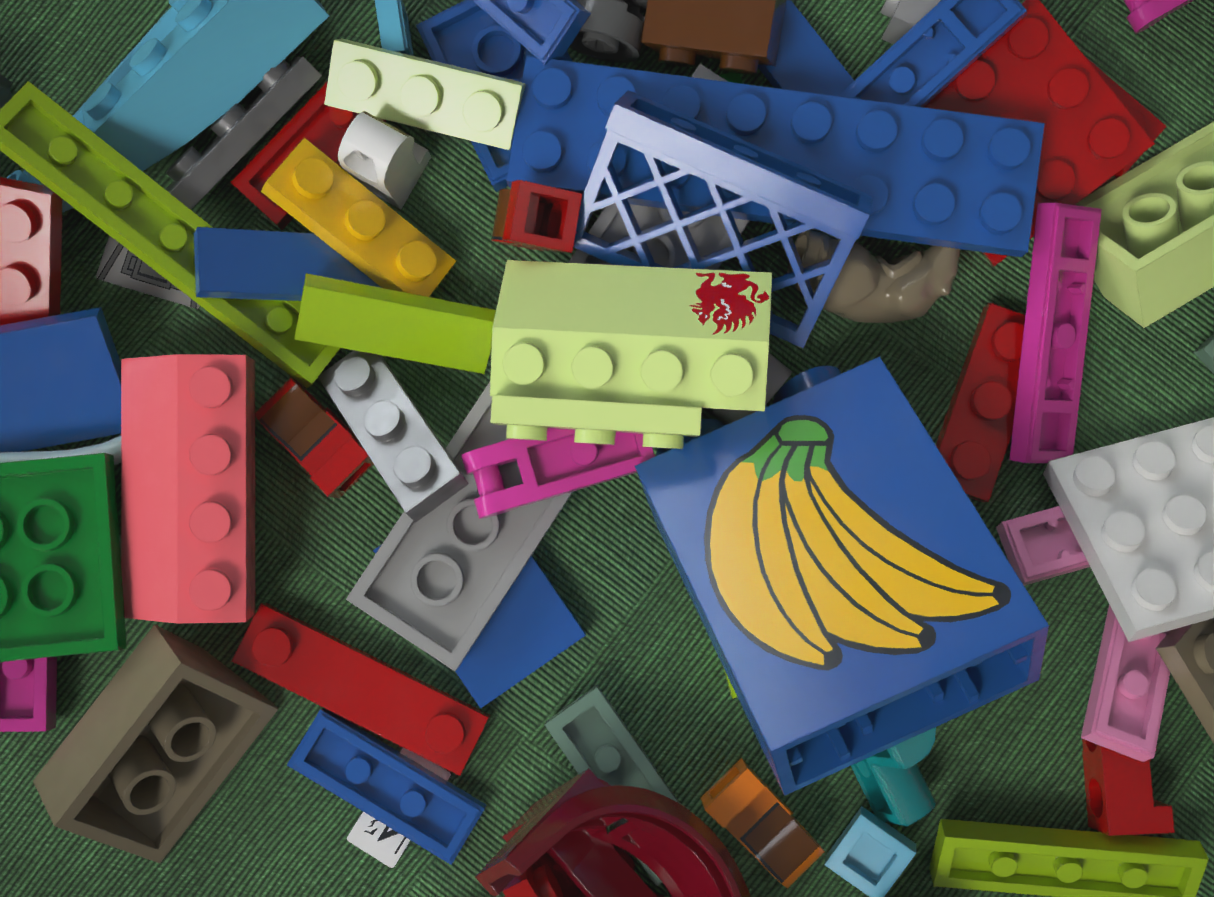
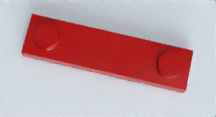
(361, 688)

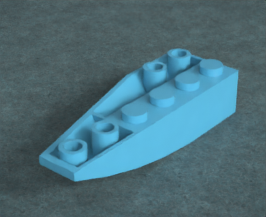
(191, 73)

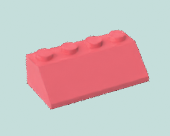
(188, 488)

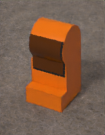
(761, 823)

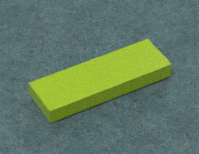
(395, 324)

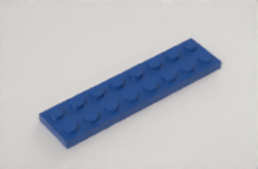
(929, 170)

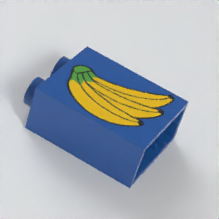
(841, 572)

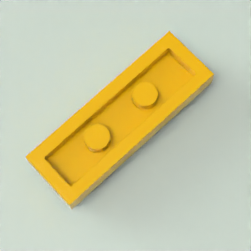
(356, 222)

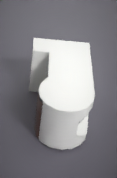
(382, 158)

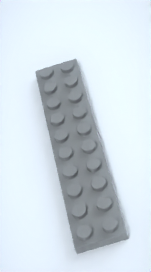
(451, 569)

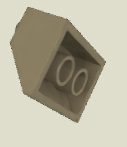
(152, 747)

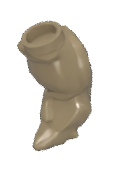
(877, 289)

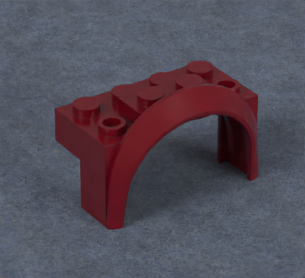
(572, 839)

